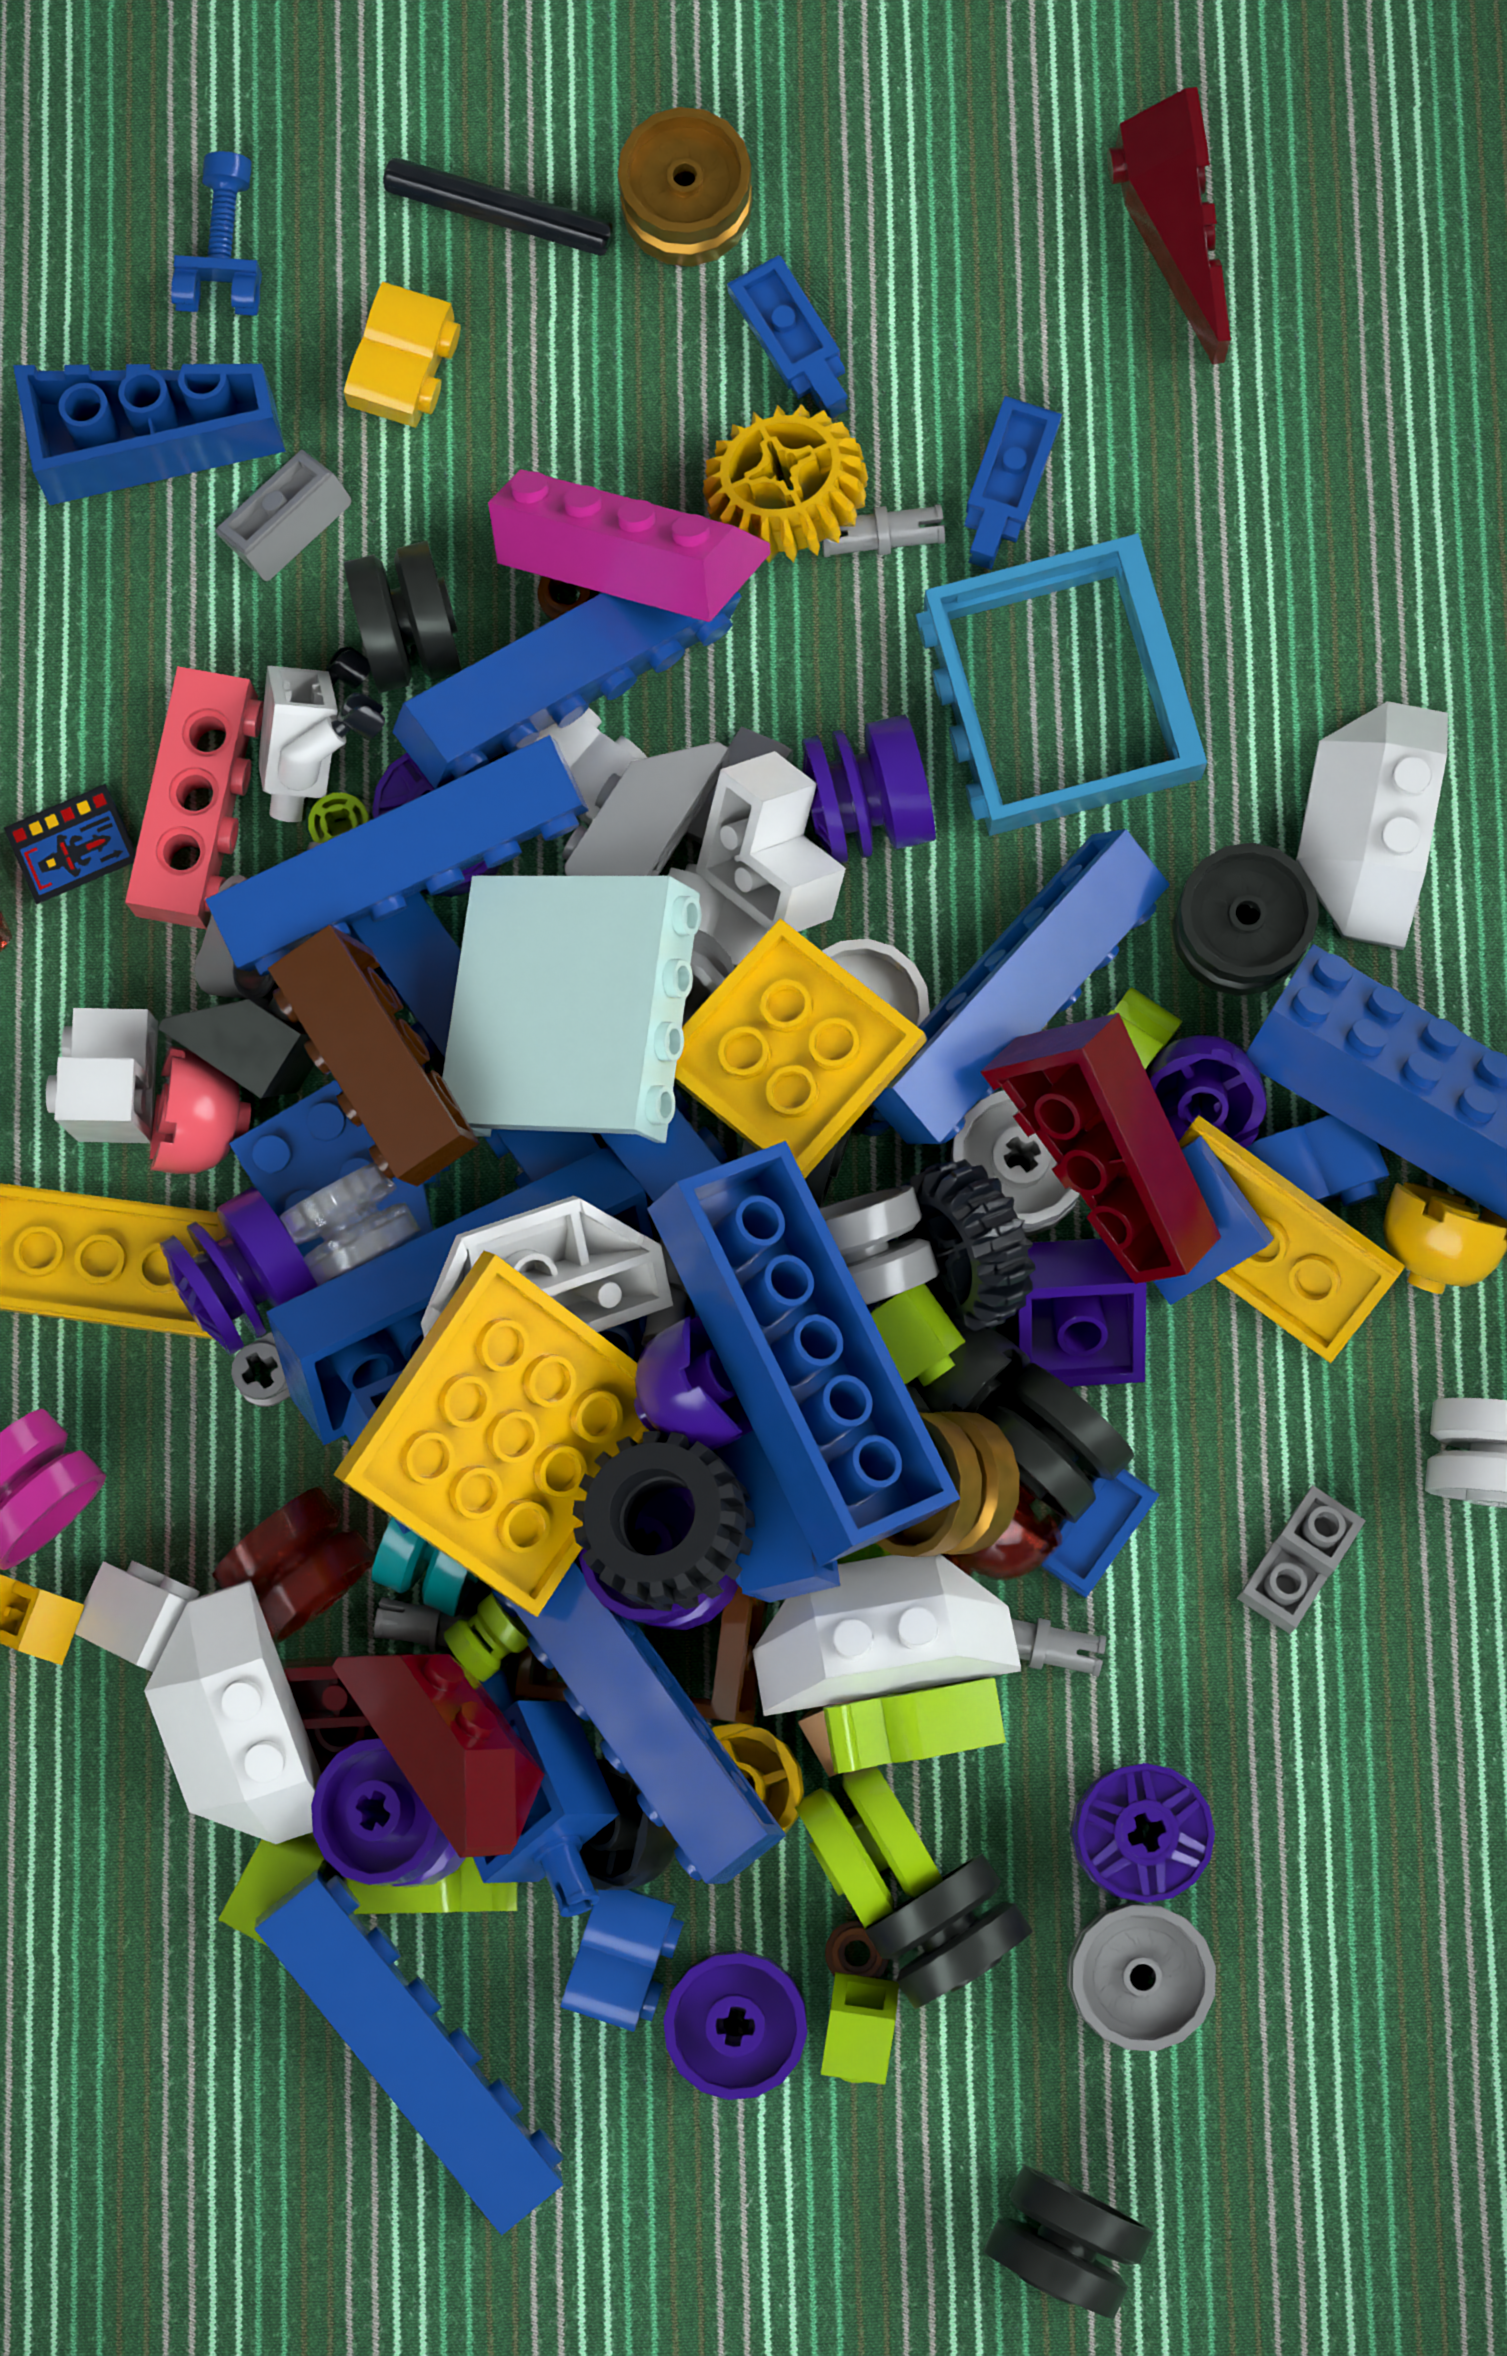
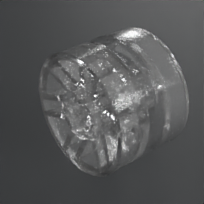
(349, 1223)

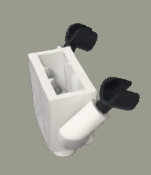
(304, 730)

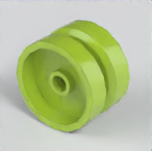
(866, 1844)

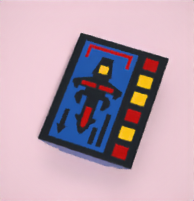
(71, 844)

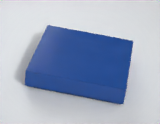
(1234, 1217)

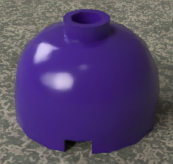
(1209, 1080)
(687, 1388)

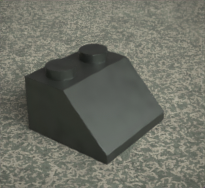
(248, 1043)

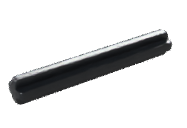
(498, 206)

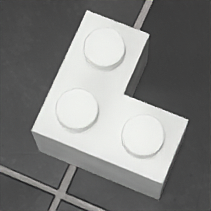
(758, 845)
(106, 1076)
(133, 1612)

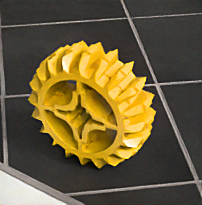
(811, 457)

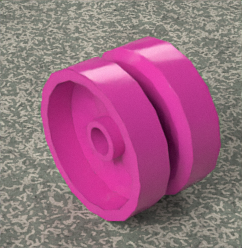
(40, 1485)

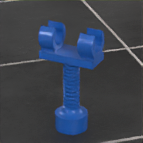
(226, 175)

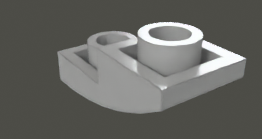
(1301, 1559)

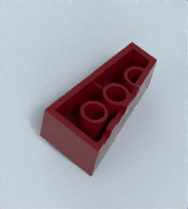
(1110, 1142)

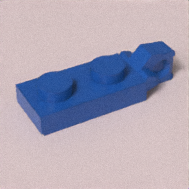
(791, 334)
(1009, 476)

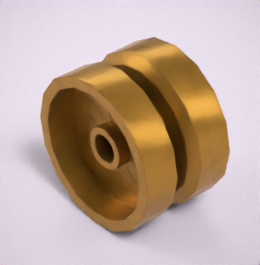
(685, 186)
(985, 1479)

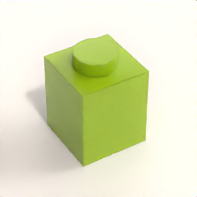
(917, 1334)
(860, 2028)

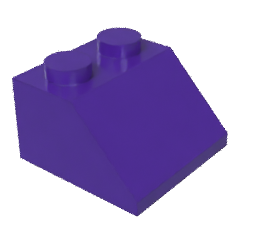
(1083, 1315)

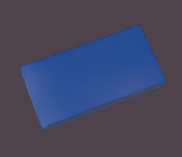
(1100, 1532)

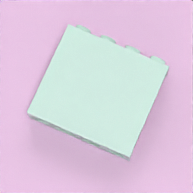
(571, 1003)

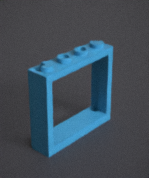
(1128, 564)

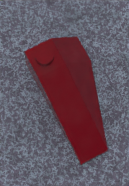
(1162, 177)

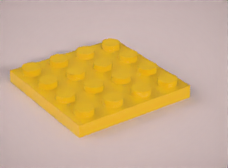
(496, 1432)

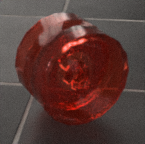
(296, 1564)

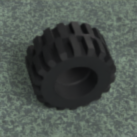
(622, 1491)

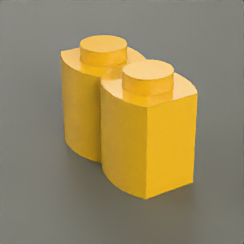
(401, 354)

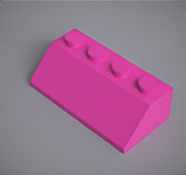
(621, 545)

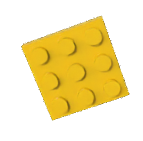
(793, 1048)

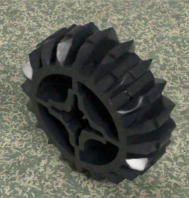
(974, 1243)

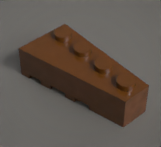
(372, 1056)

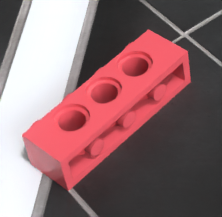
(197, 705)

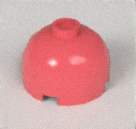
(195, 1115)

